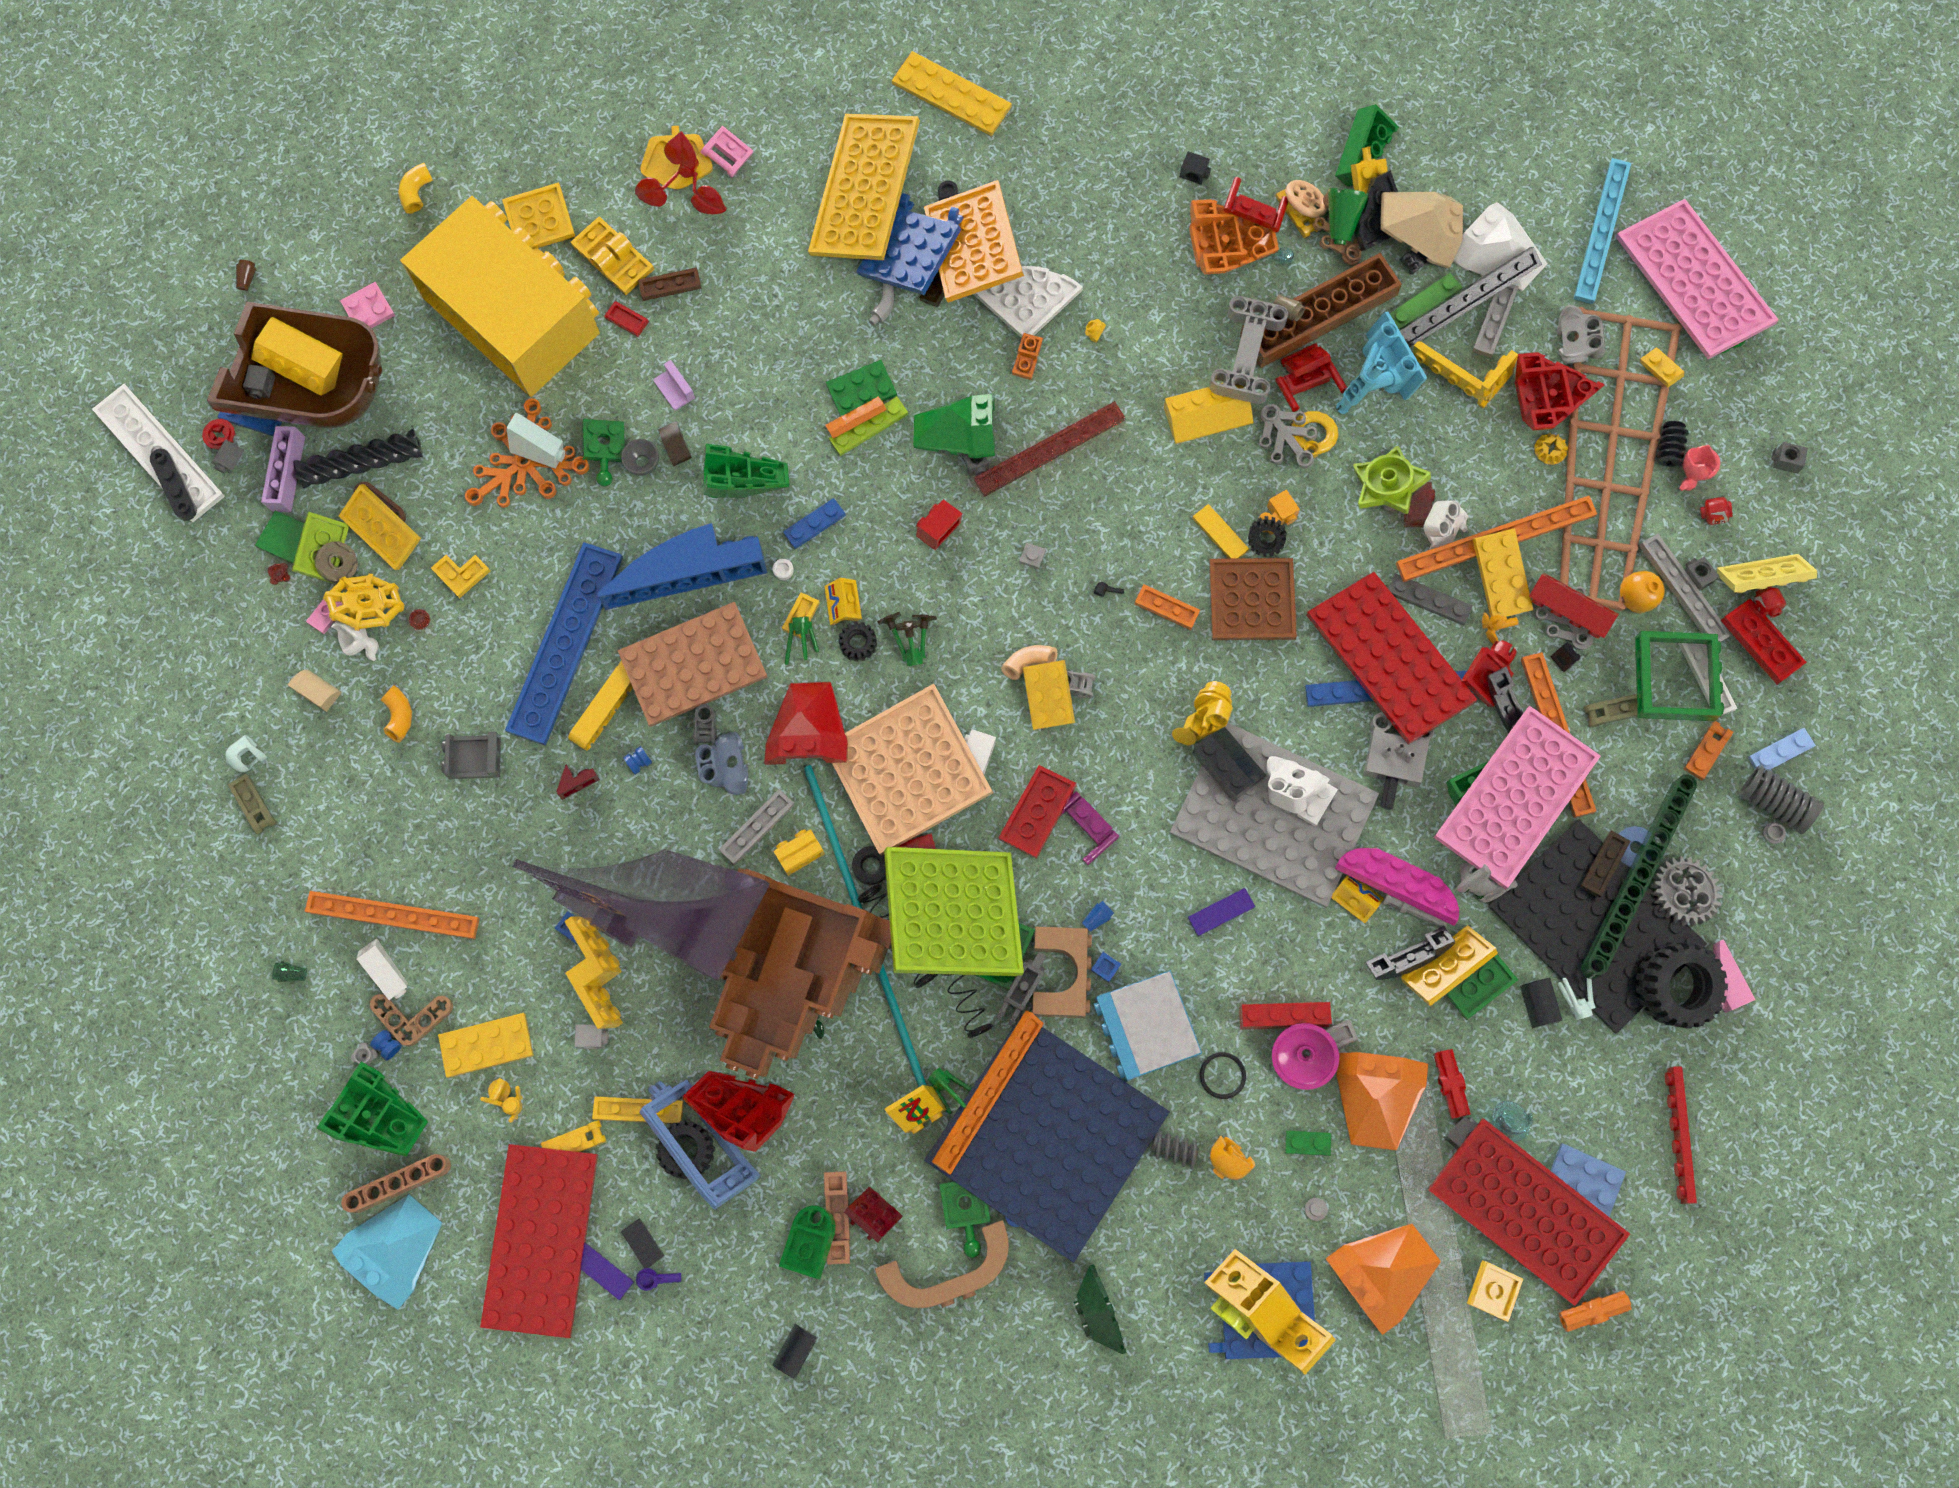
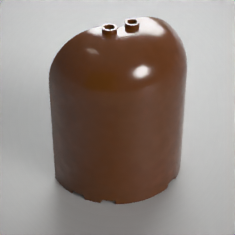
(290, 401)

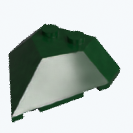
(1098, 1312)

